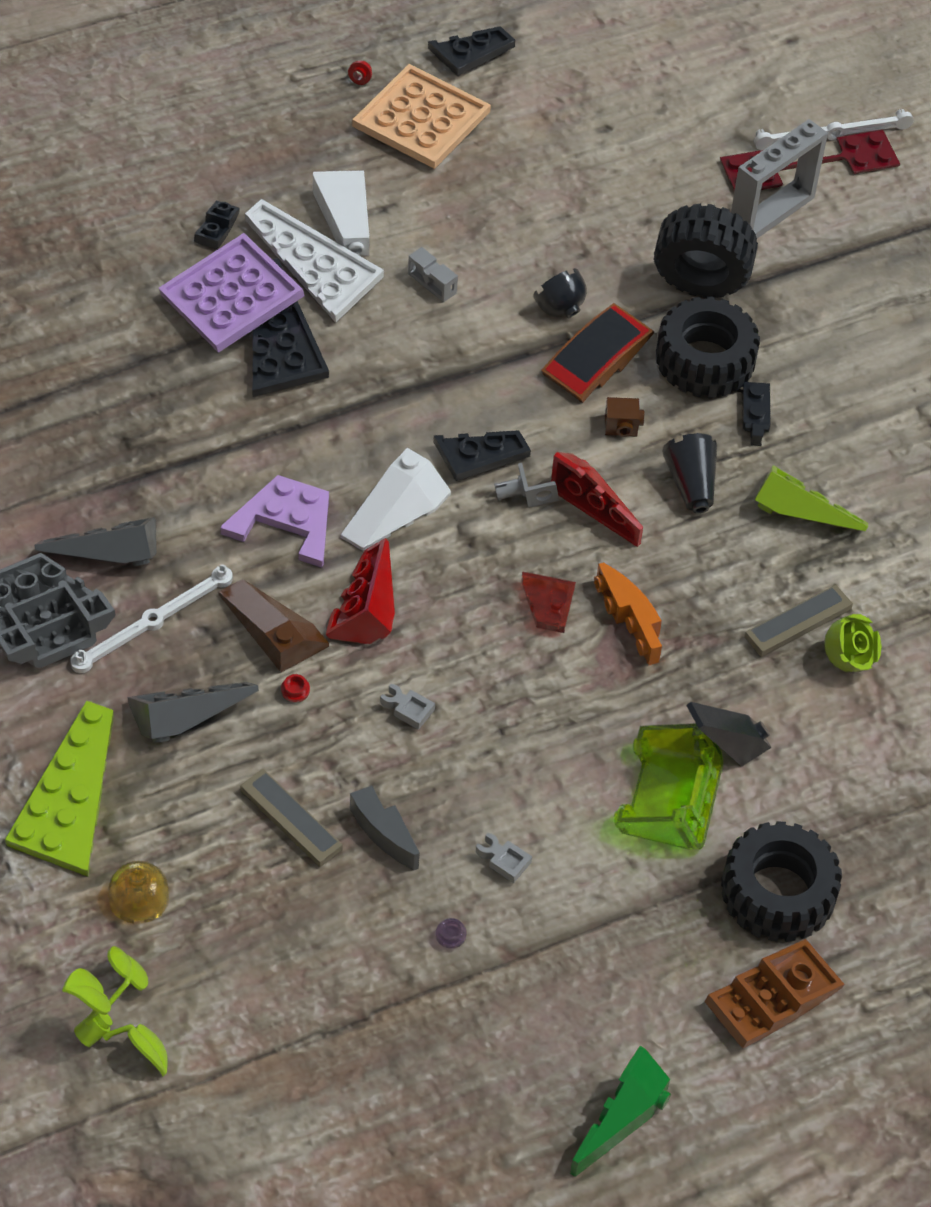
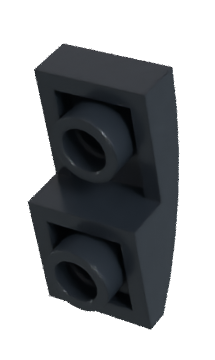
(217, 224)

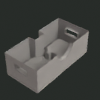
(431, 275)

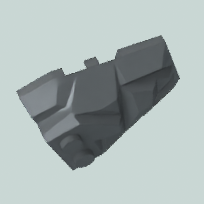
(47, 612)

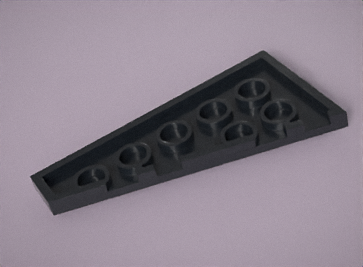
(285, 352)

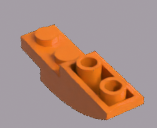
(630, 606)

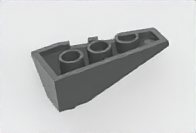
(166, 715)

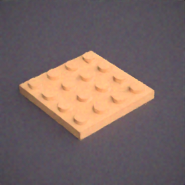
(421, 116)

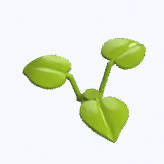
(98, 1022)

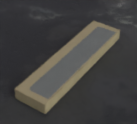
(798, 620)
(291, 817)

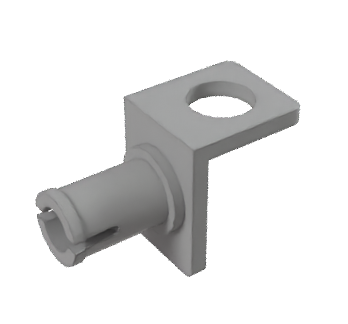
(520, 486)

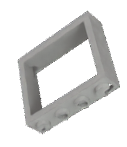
(803, 143)

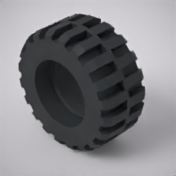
(705, 250)
(711, 322)
(784, 848)

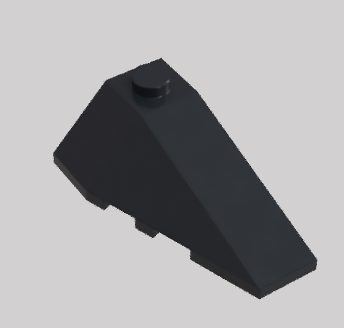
(731, 731)

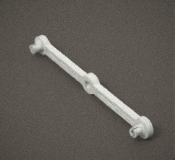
(901, 121)
(83, 661)

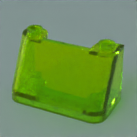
(673, 786)

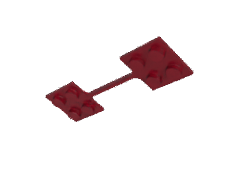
(862, 151)

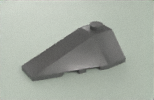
(123, 544)

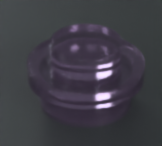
(451, 933)

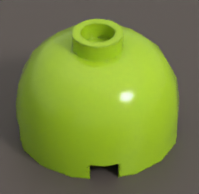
(852, 643)

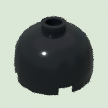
(562, 294)

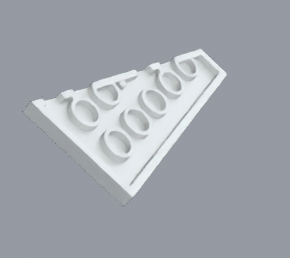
(324, 267)

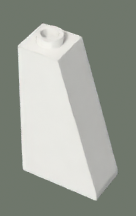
(344, 206)

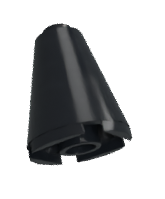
(693, 469)

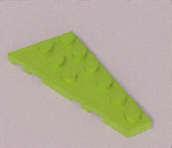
(65, 804)

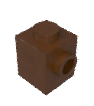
(623, 416)

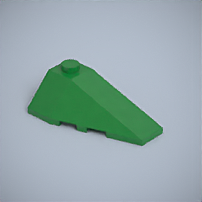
(638, 1095)

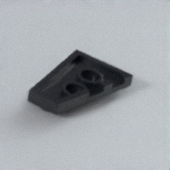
(471, 51)
(477, 454)

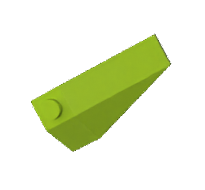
(788, 497)

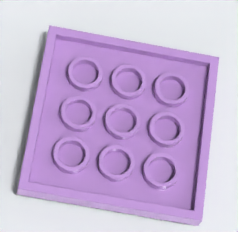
(231, 292)

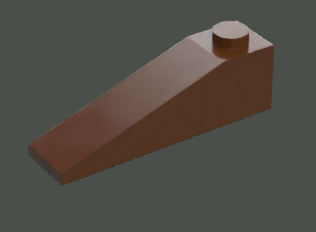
(275, 628)

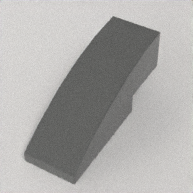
(384, 827)

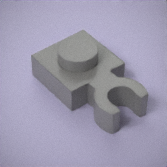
(409, 708)
(506, 859)

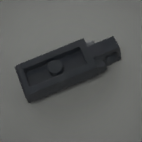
(756, 410)

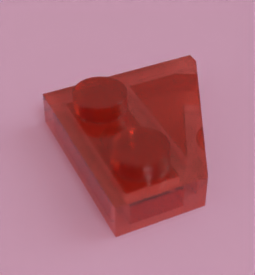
(548, 600)

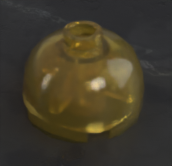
(138, 892)

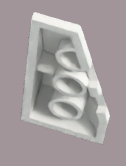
(401, 496)

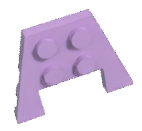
(287, 507)

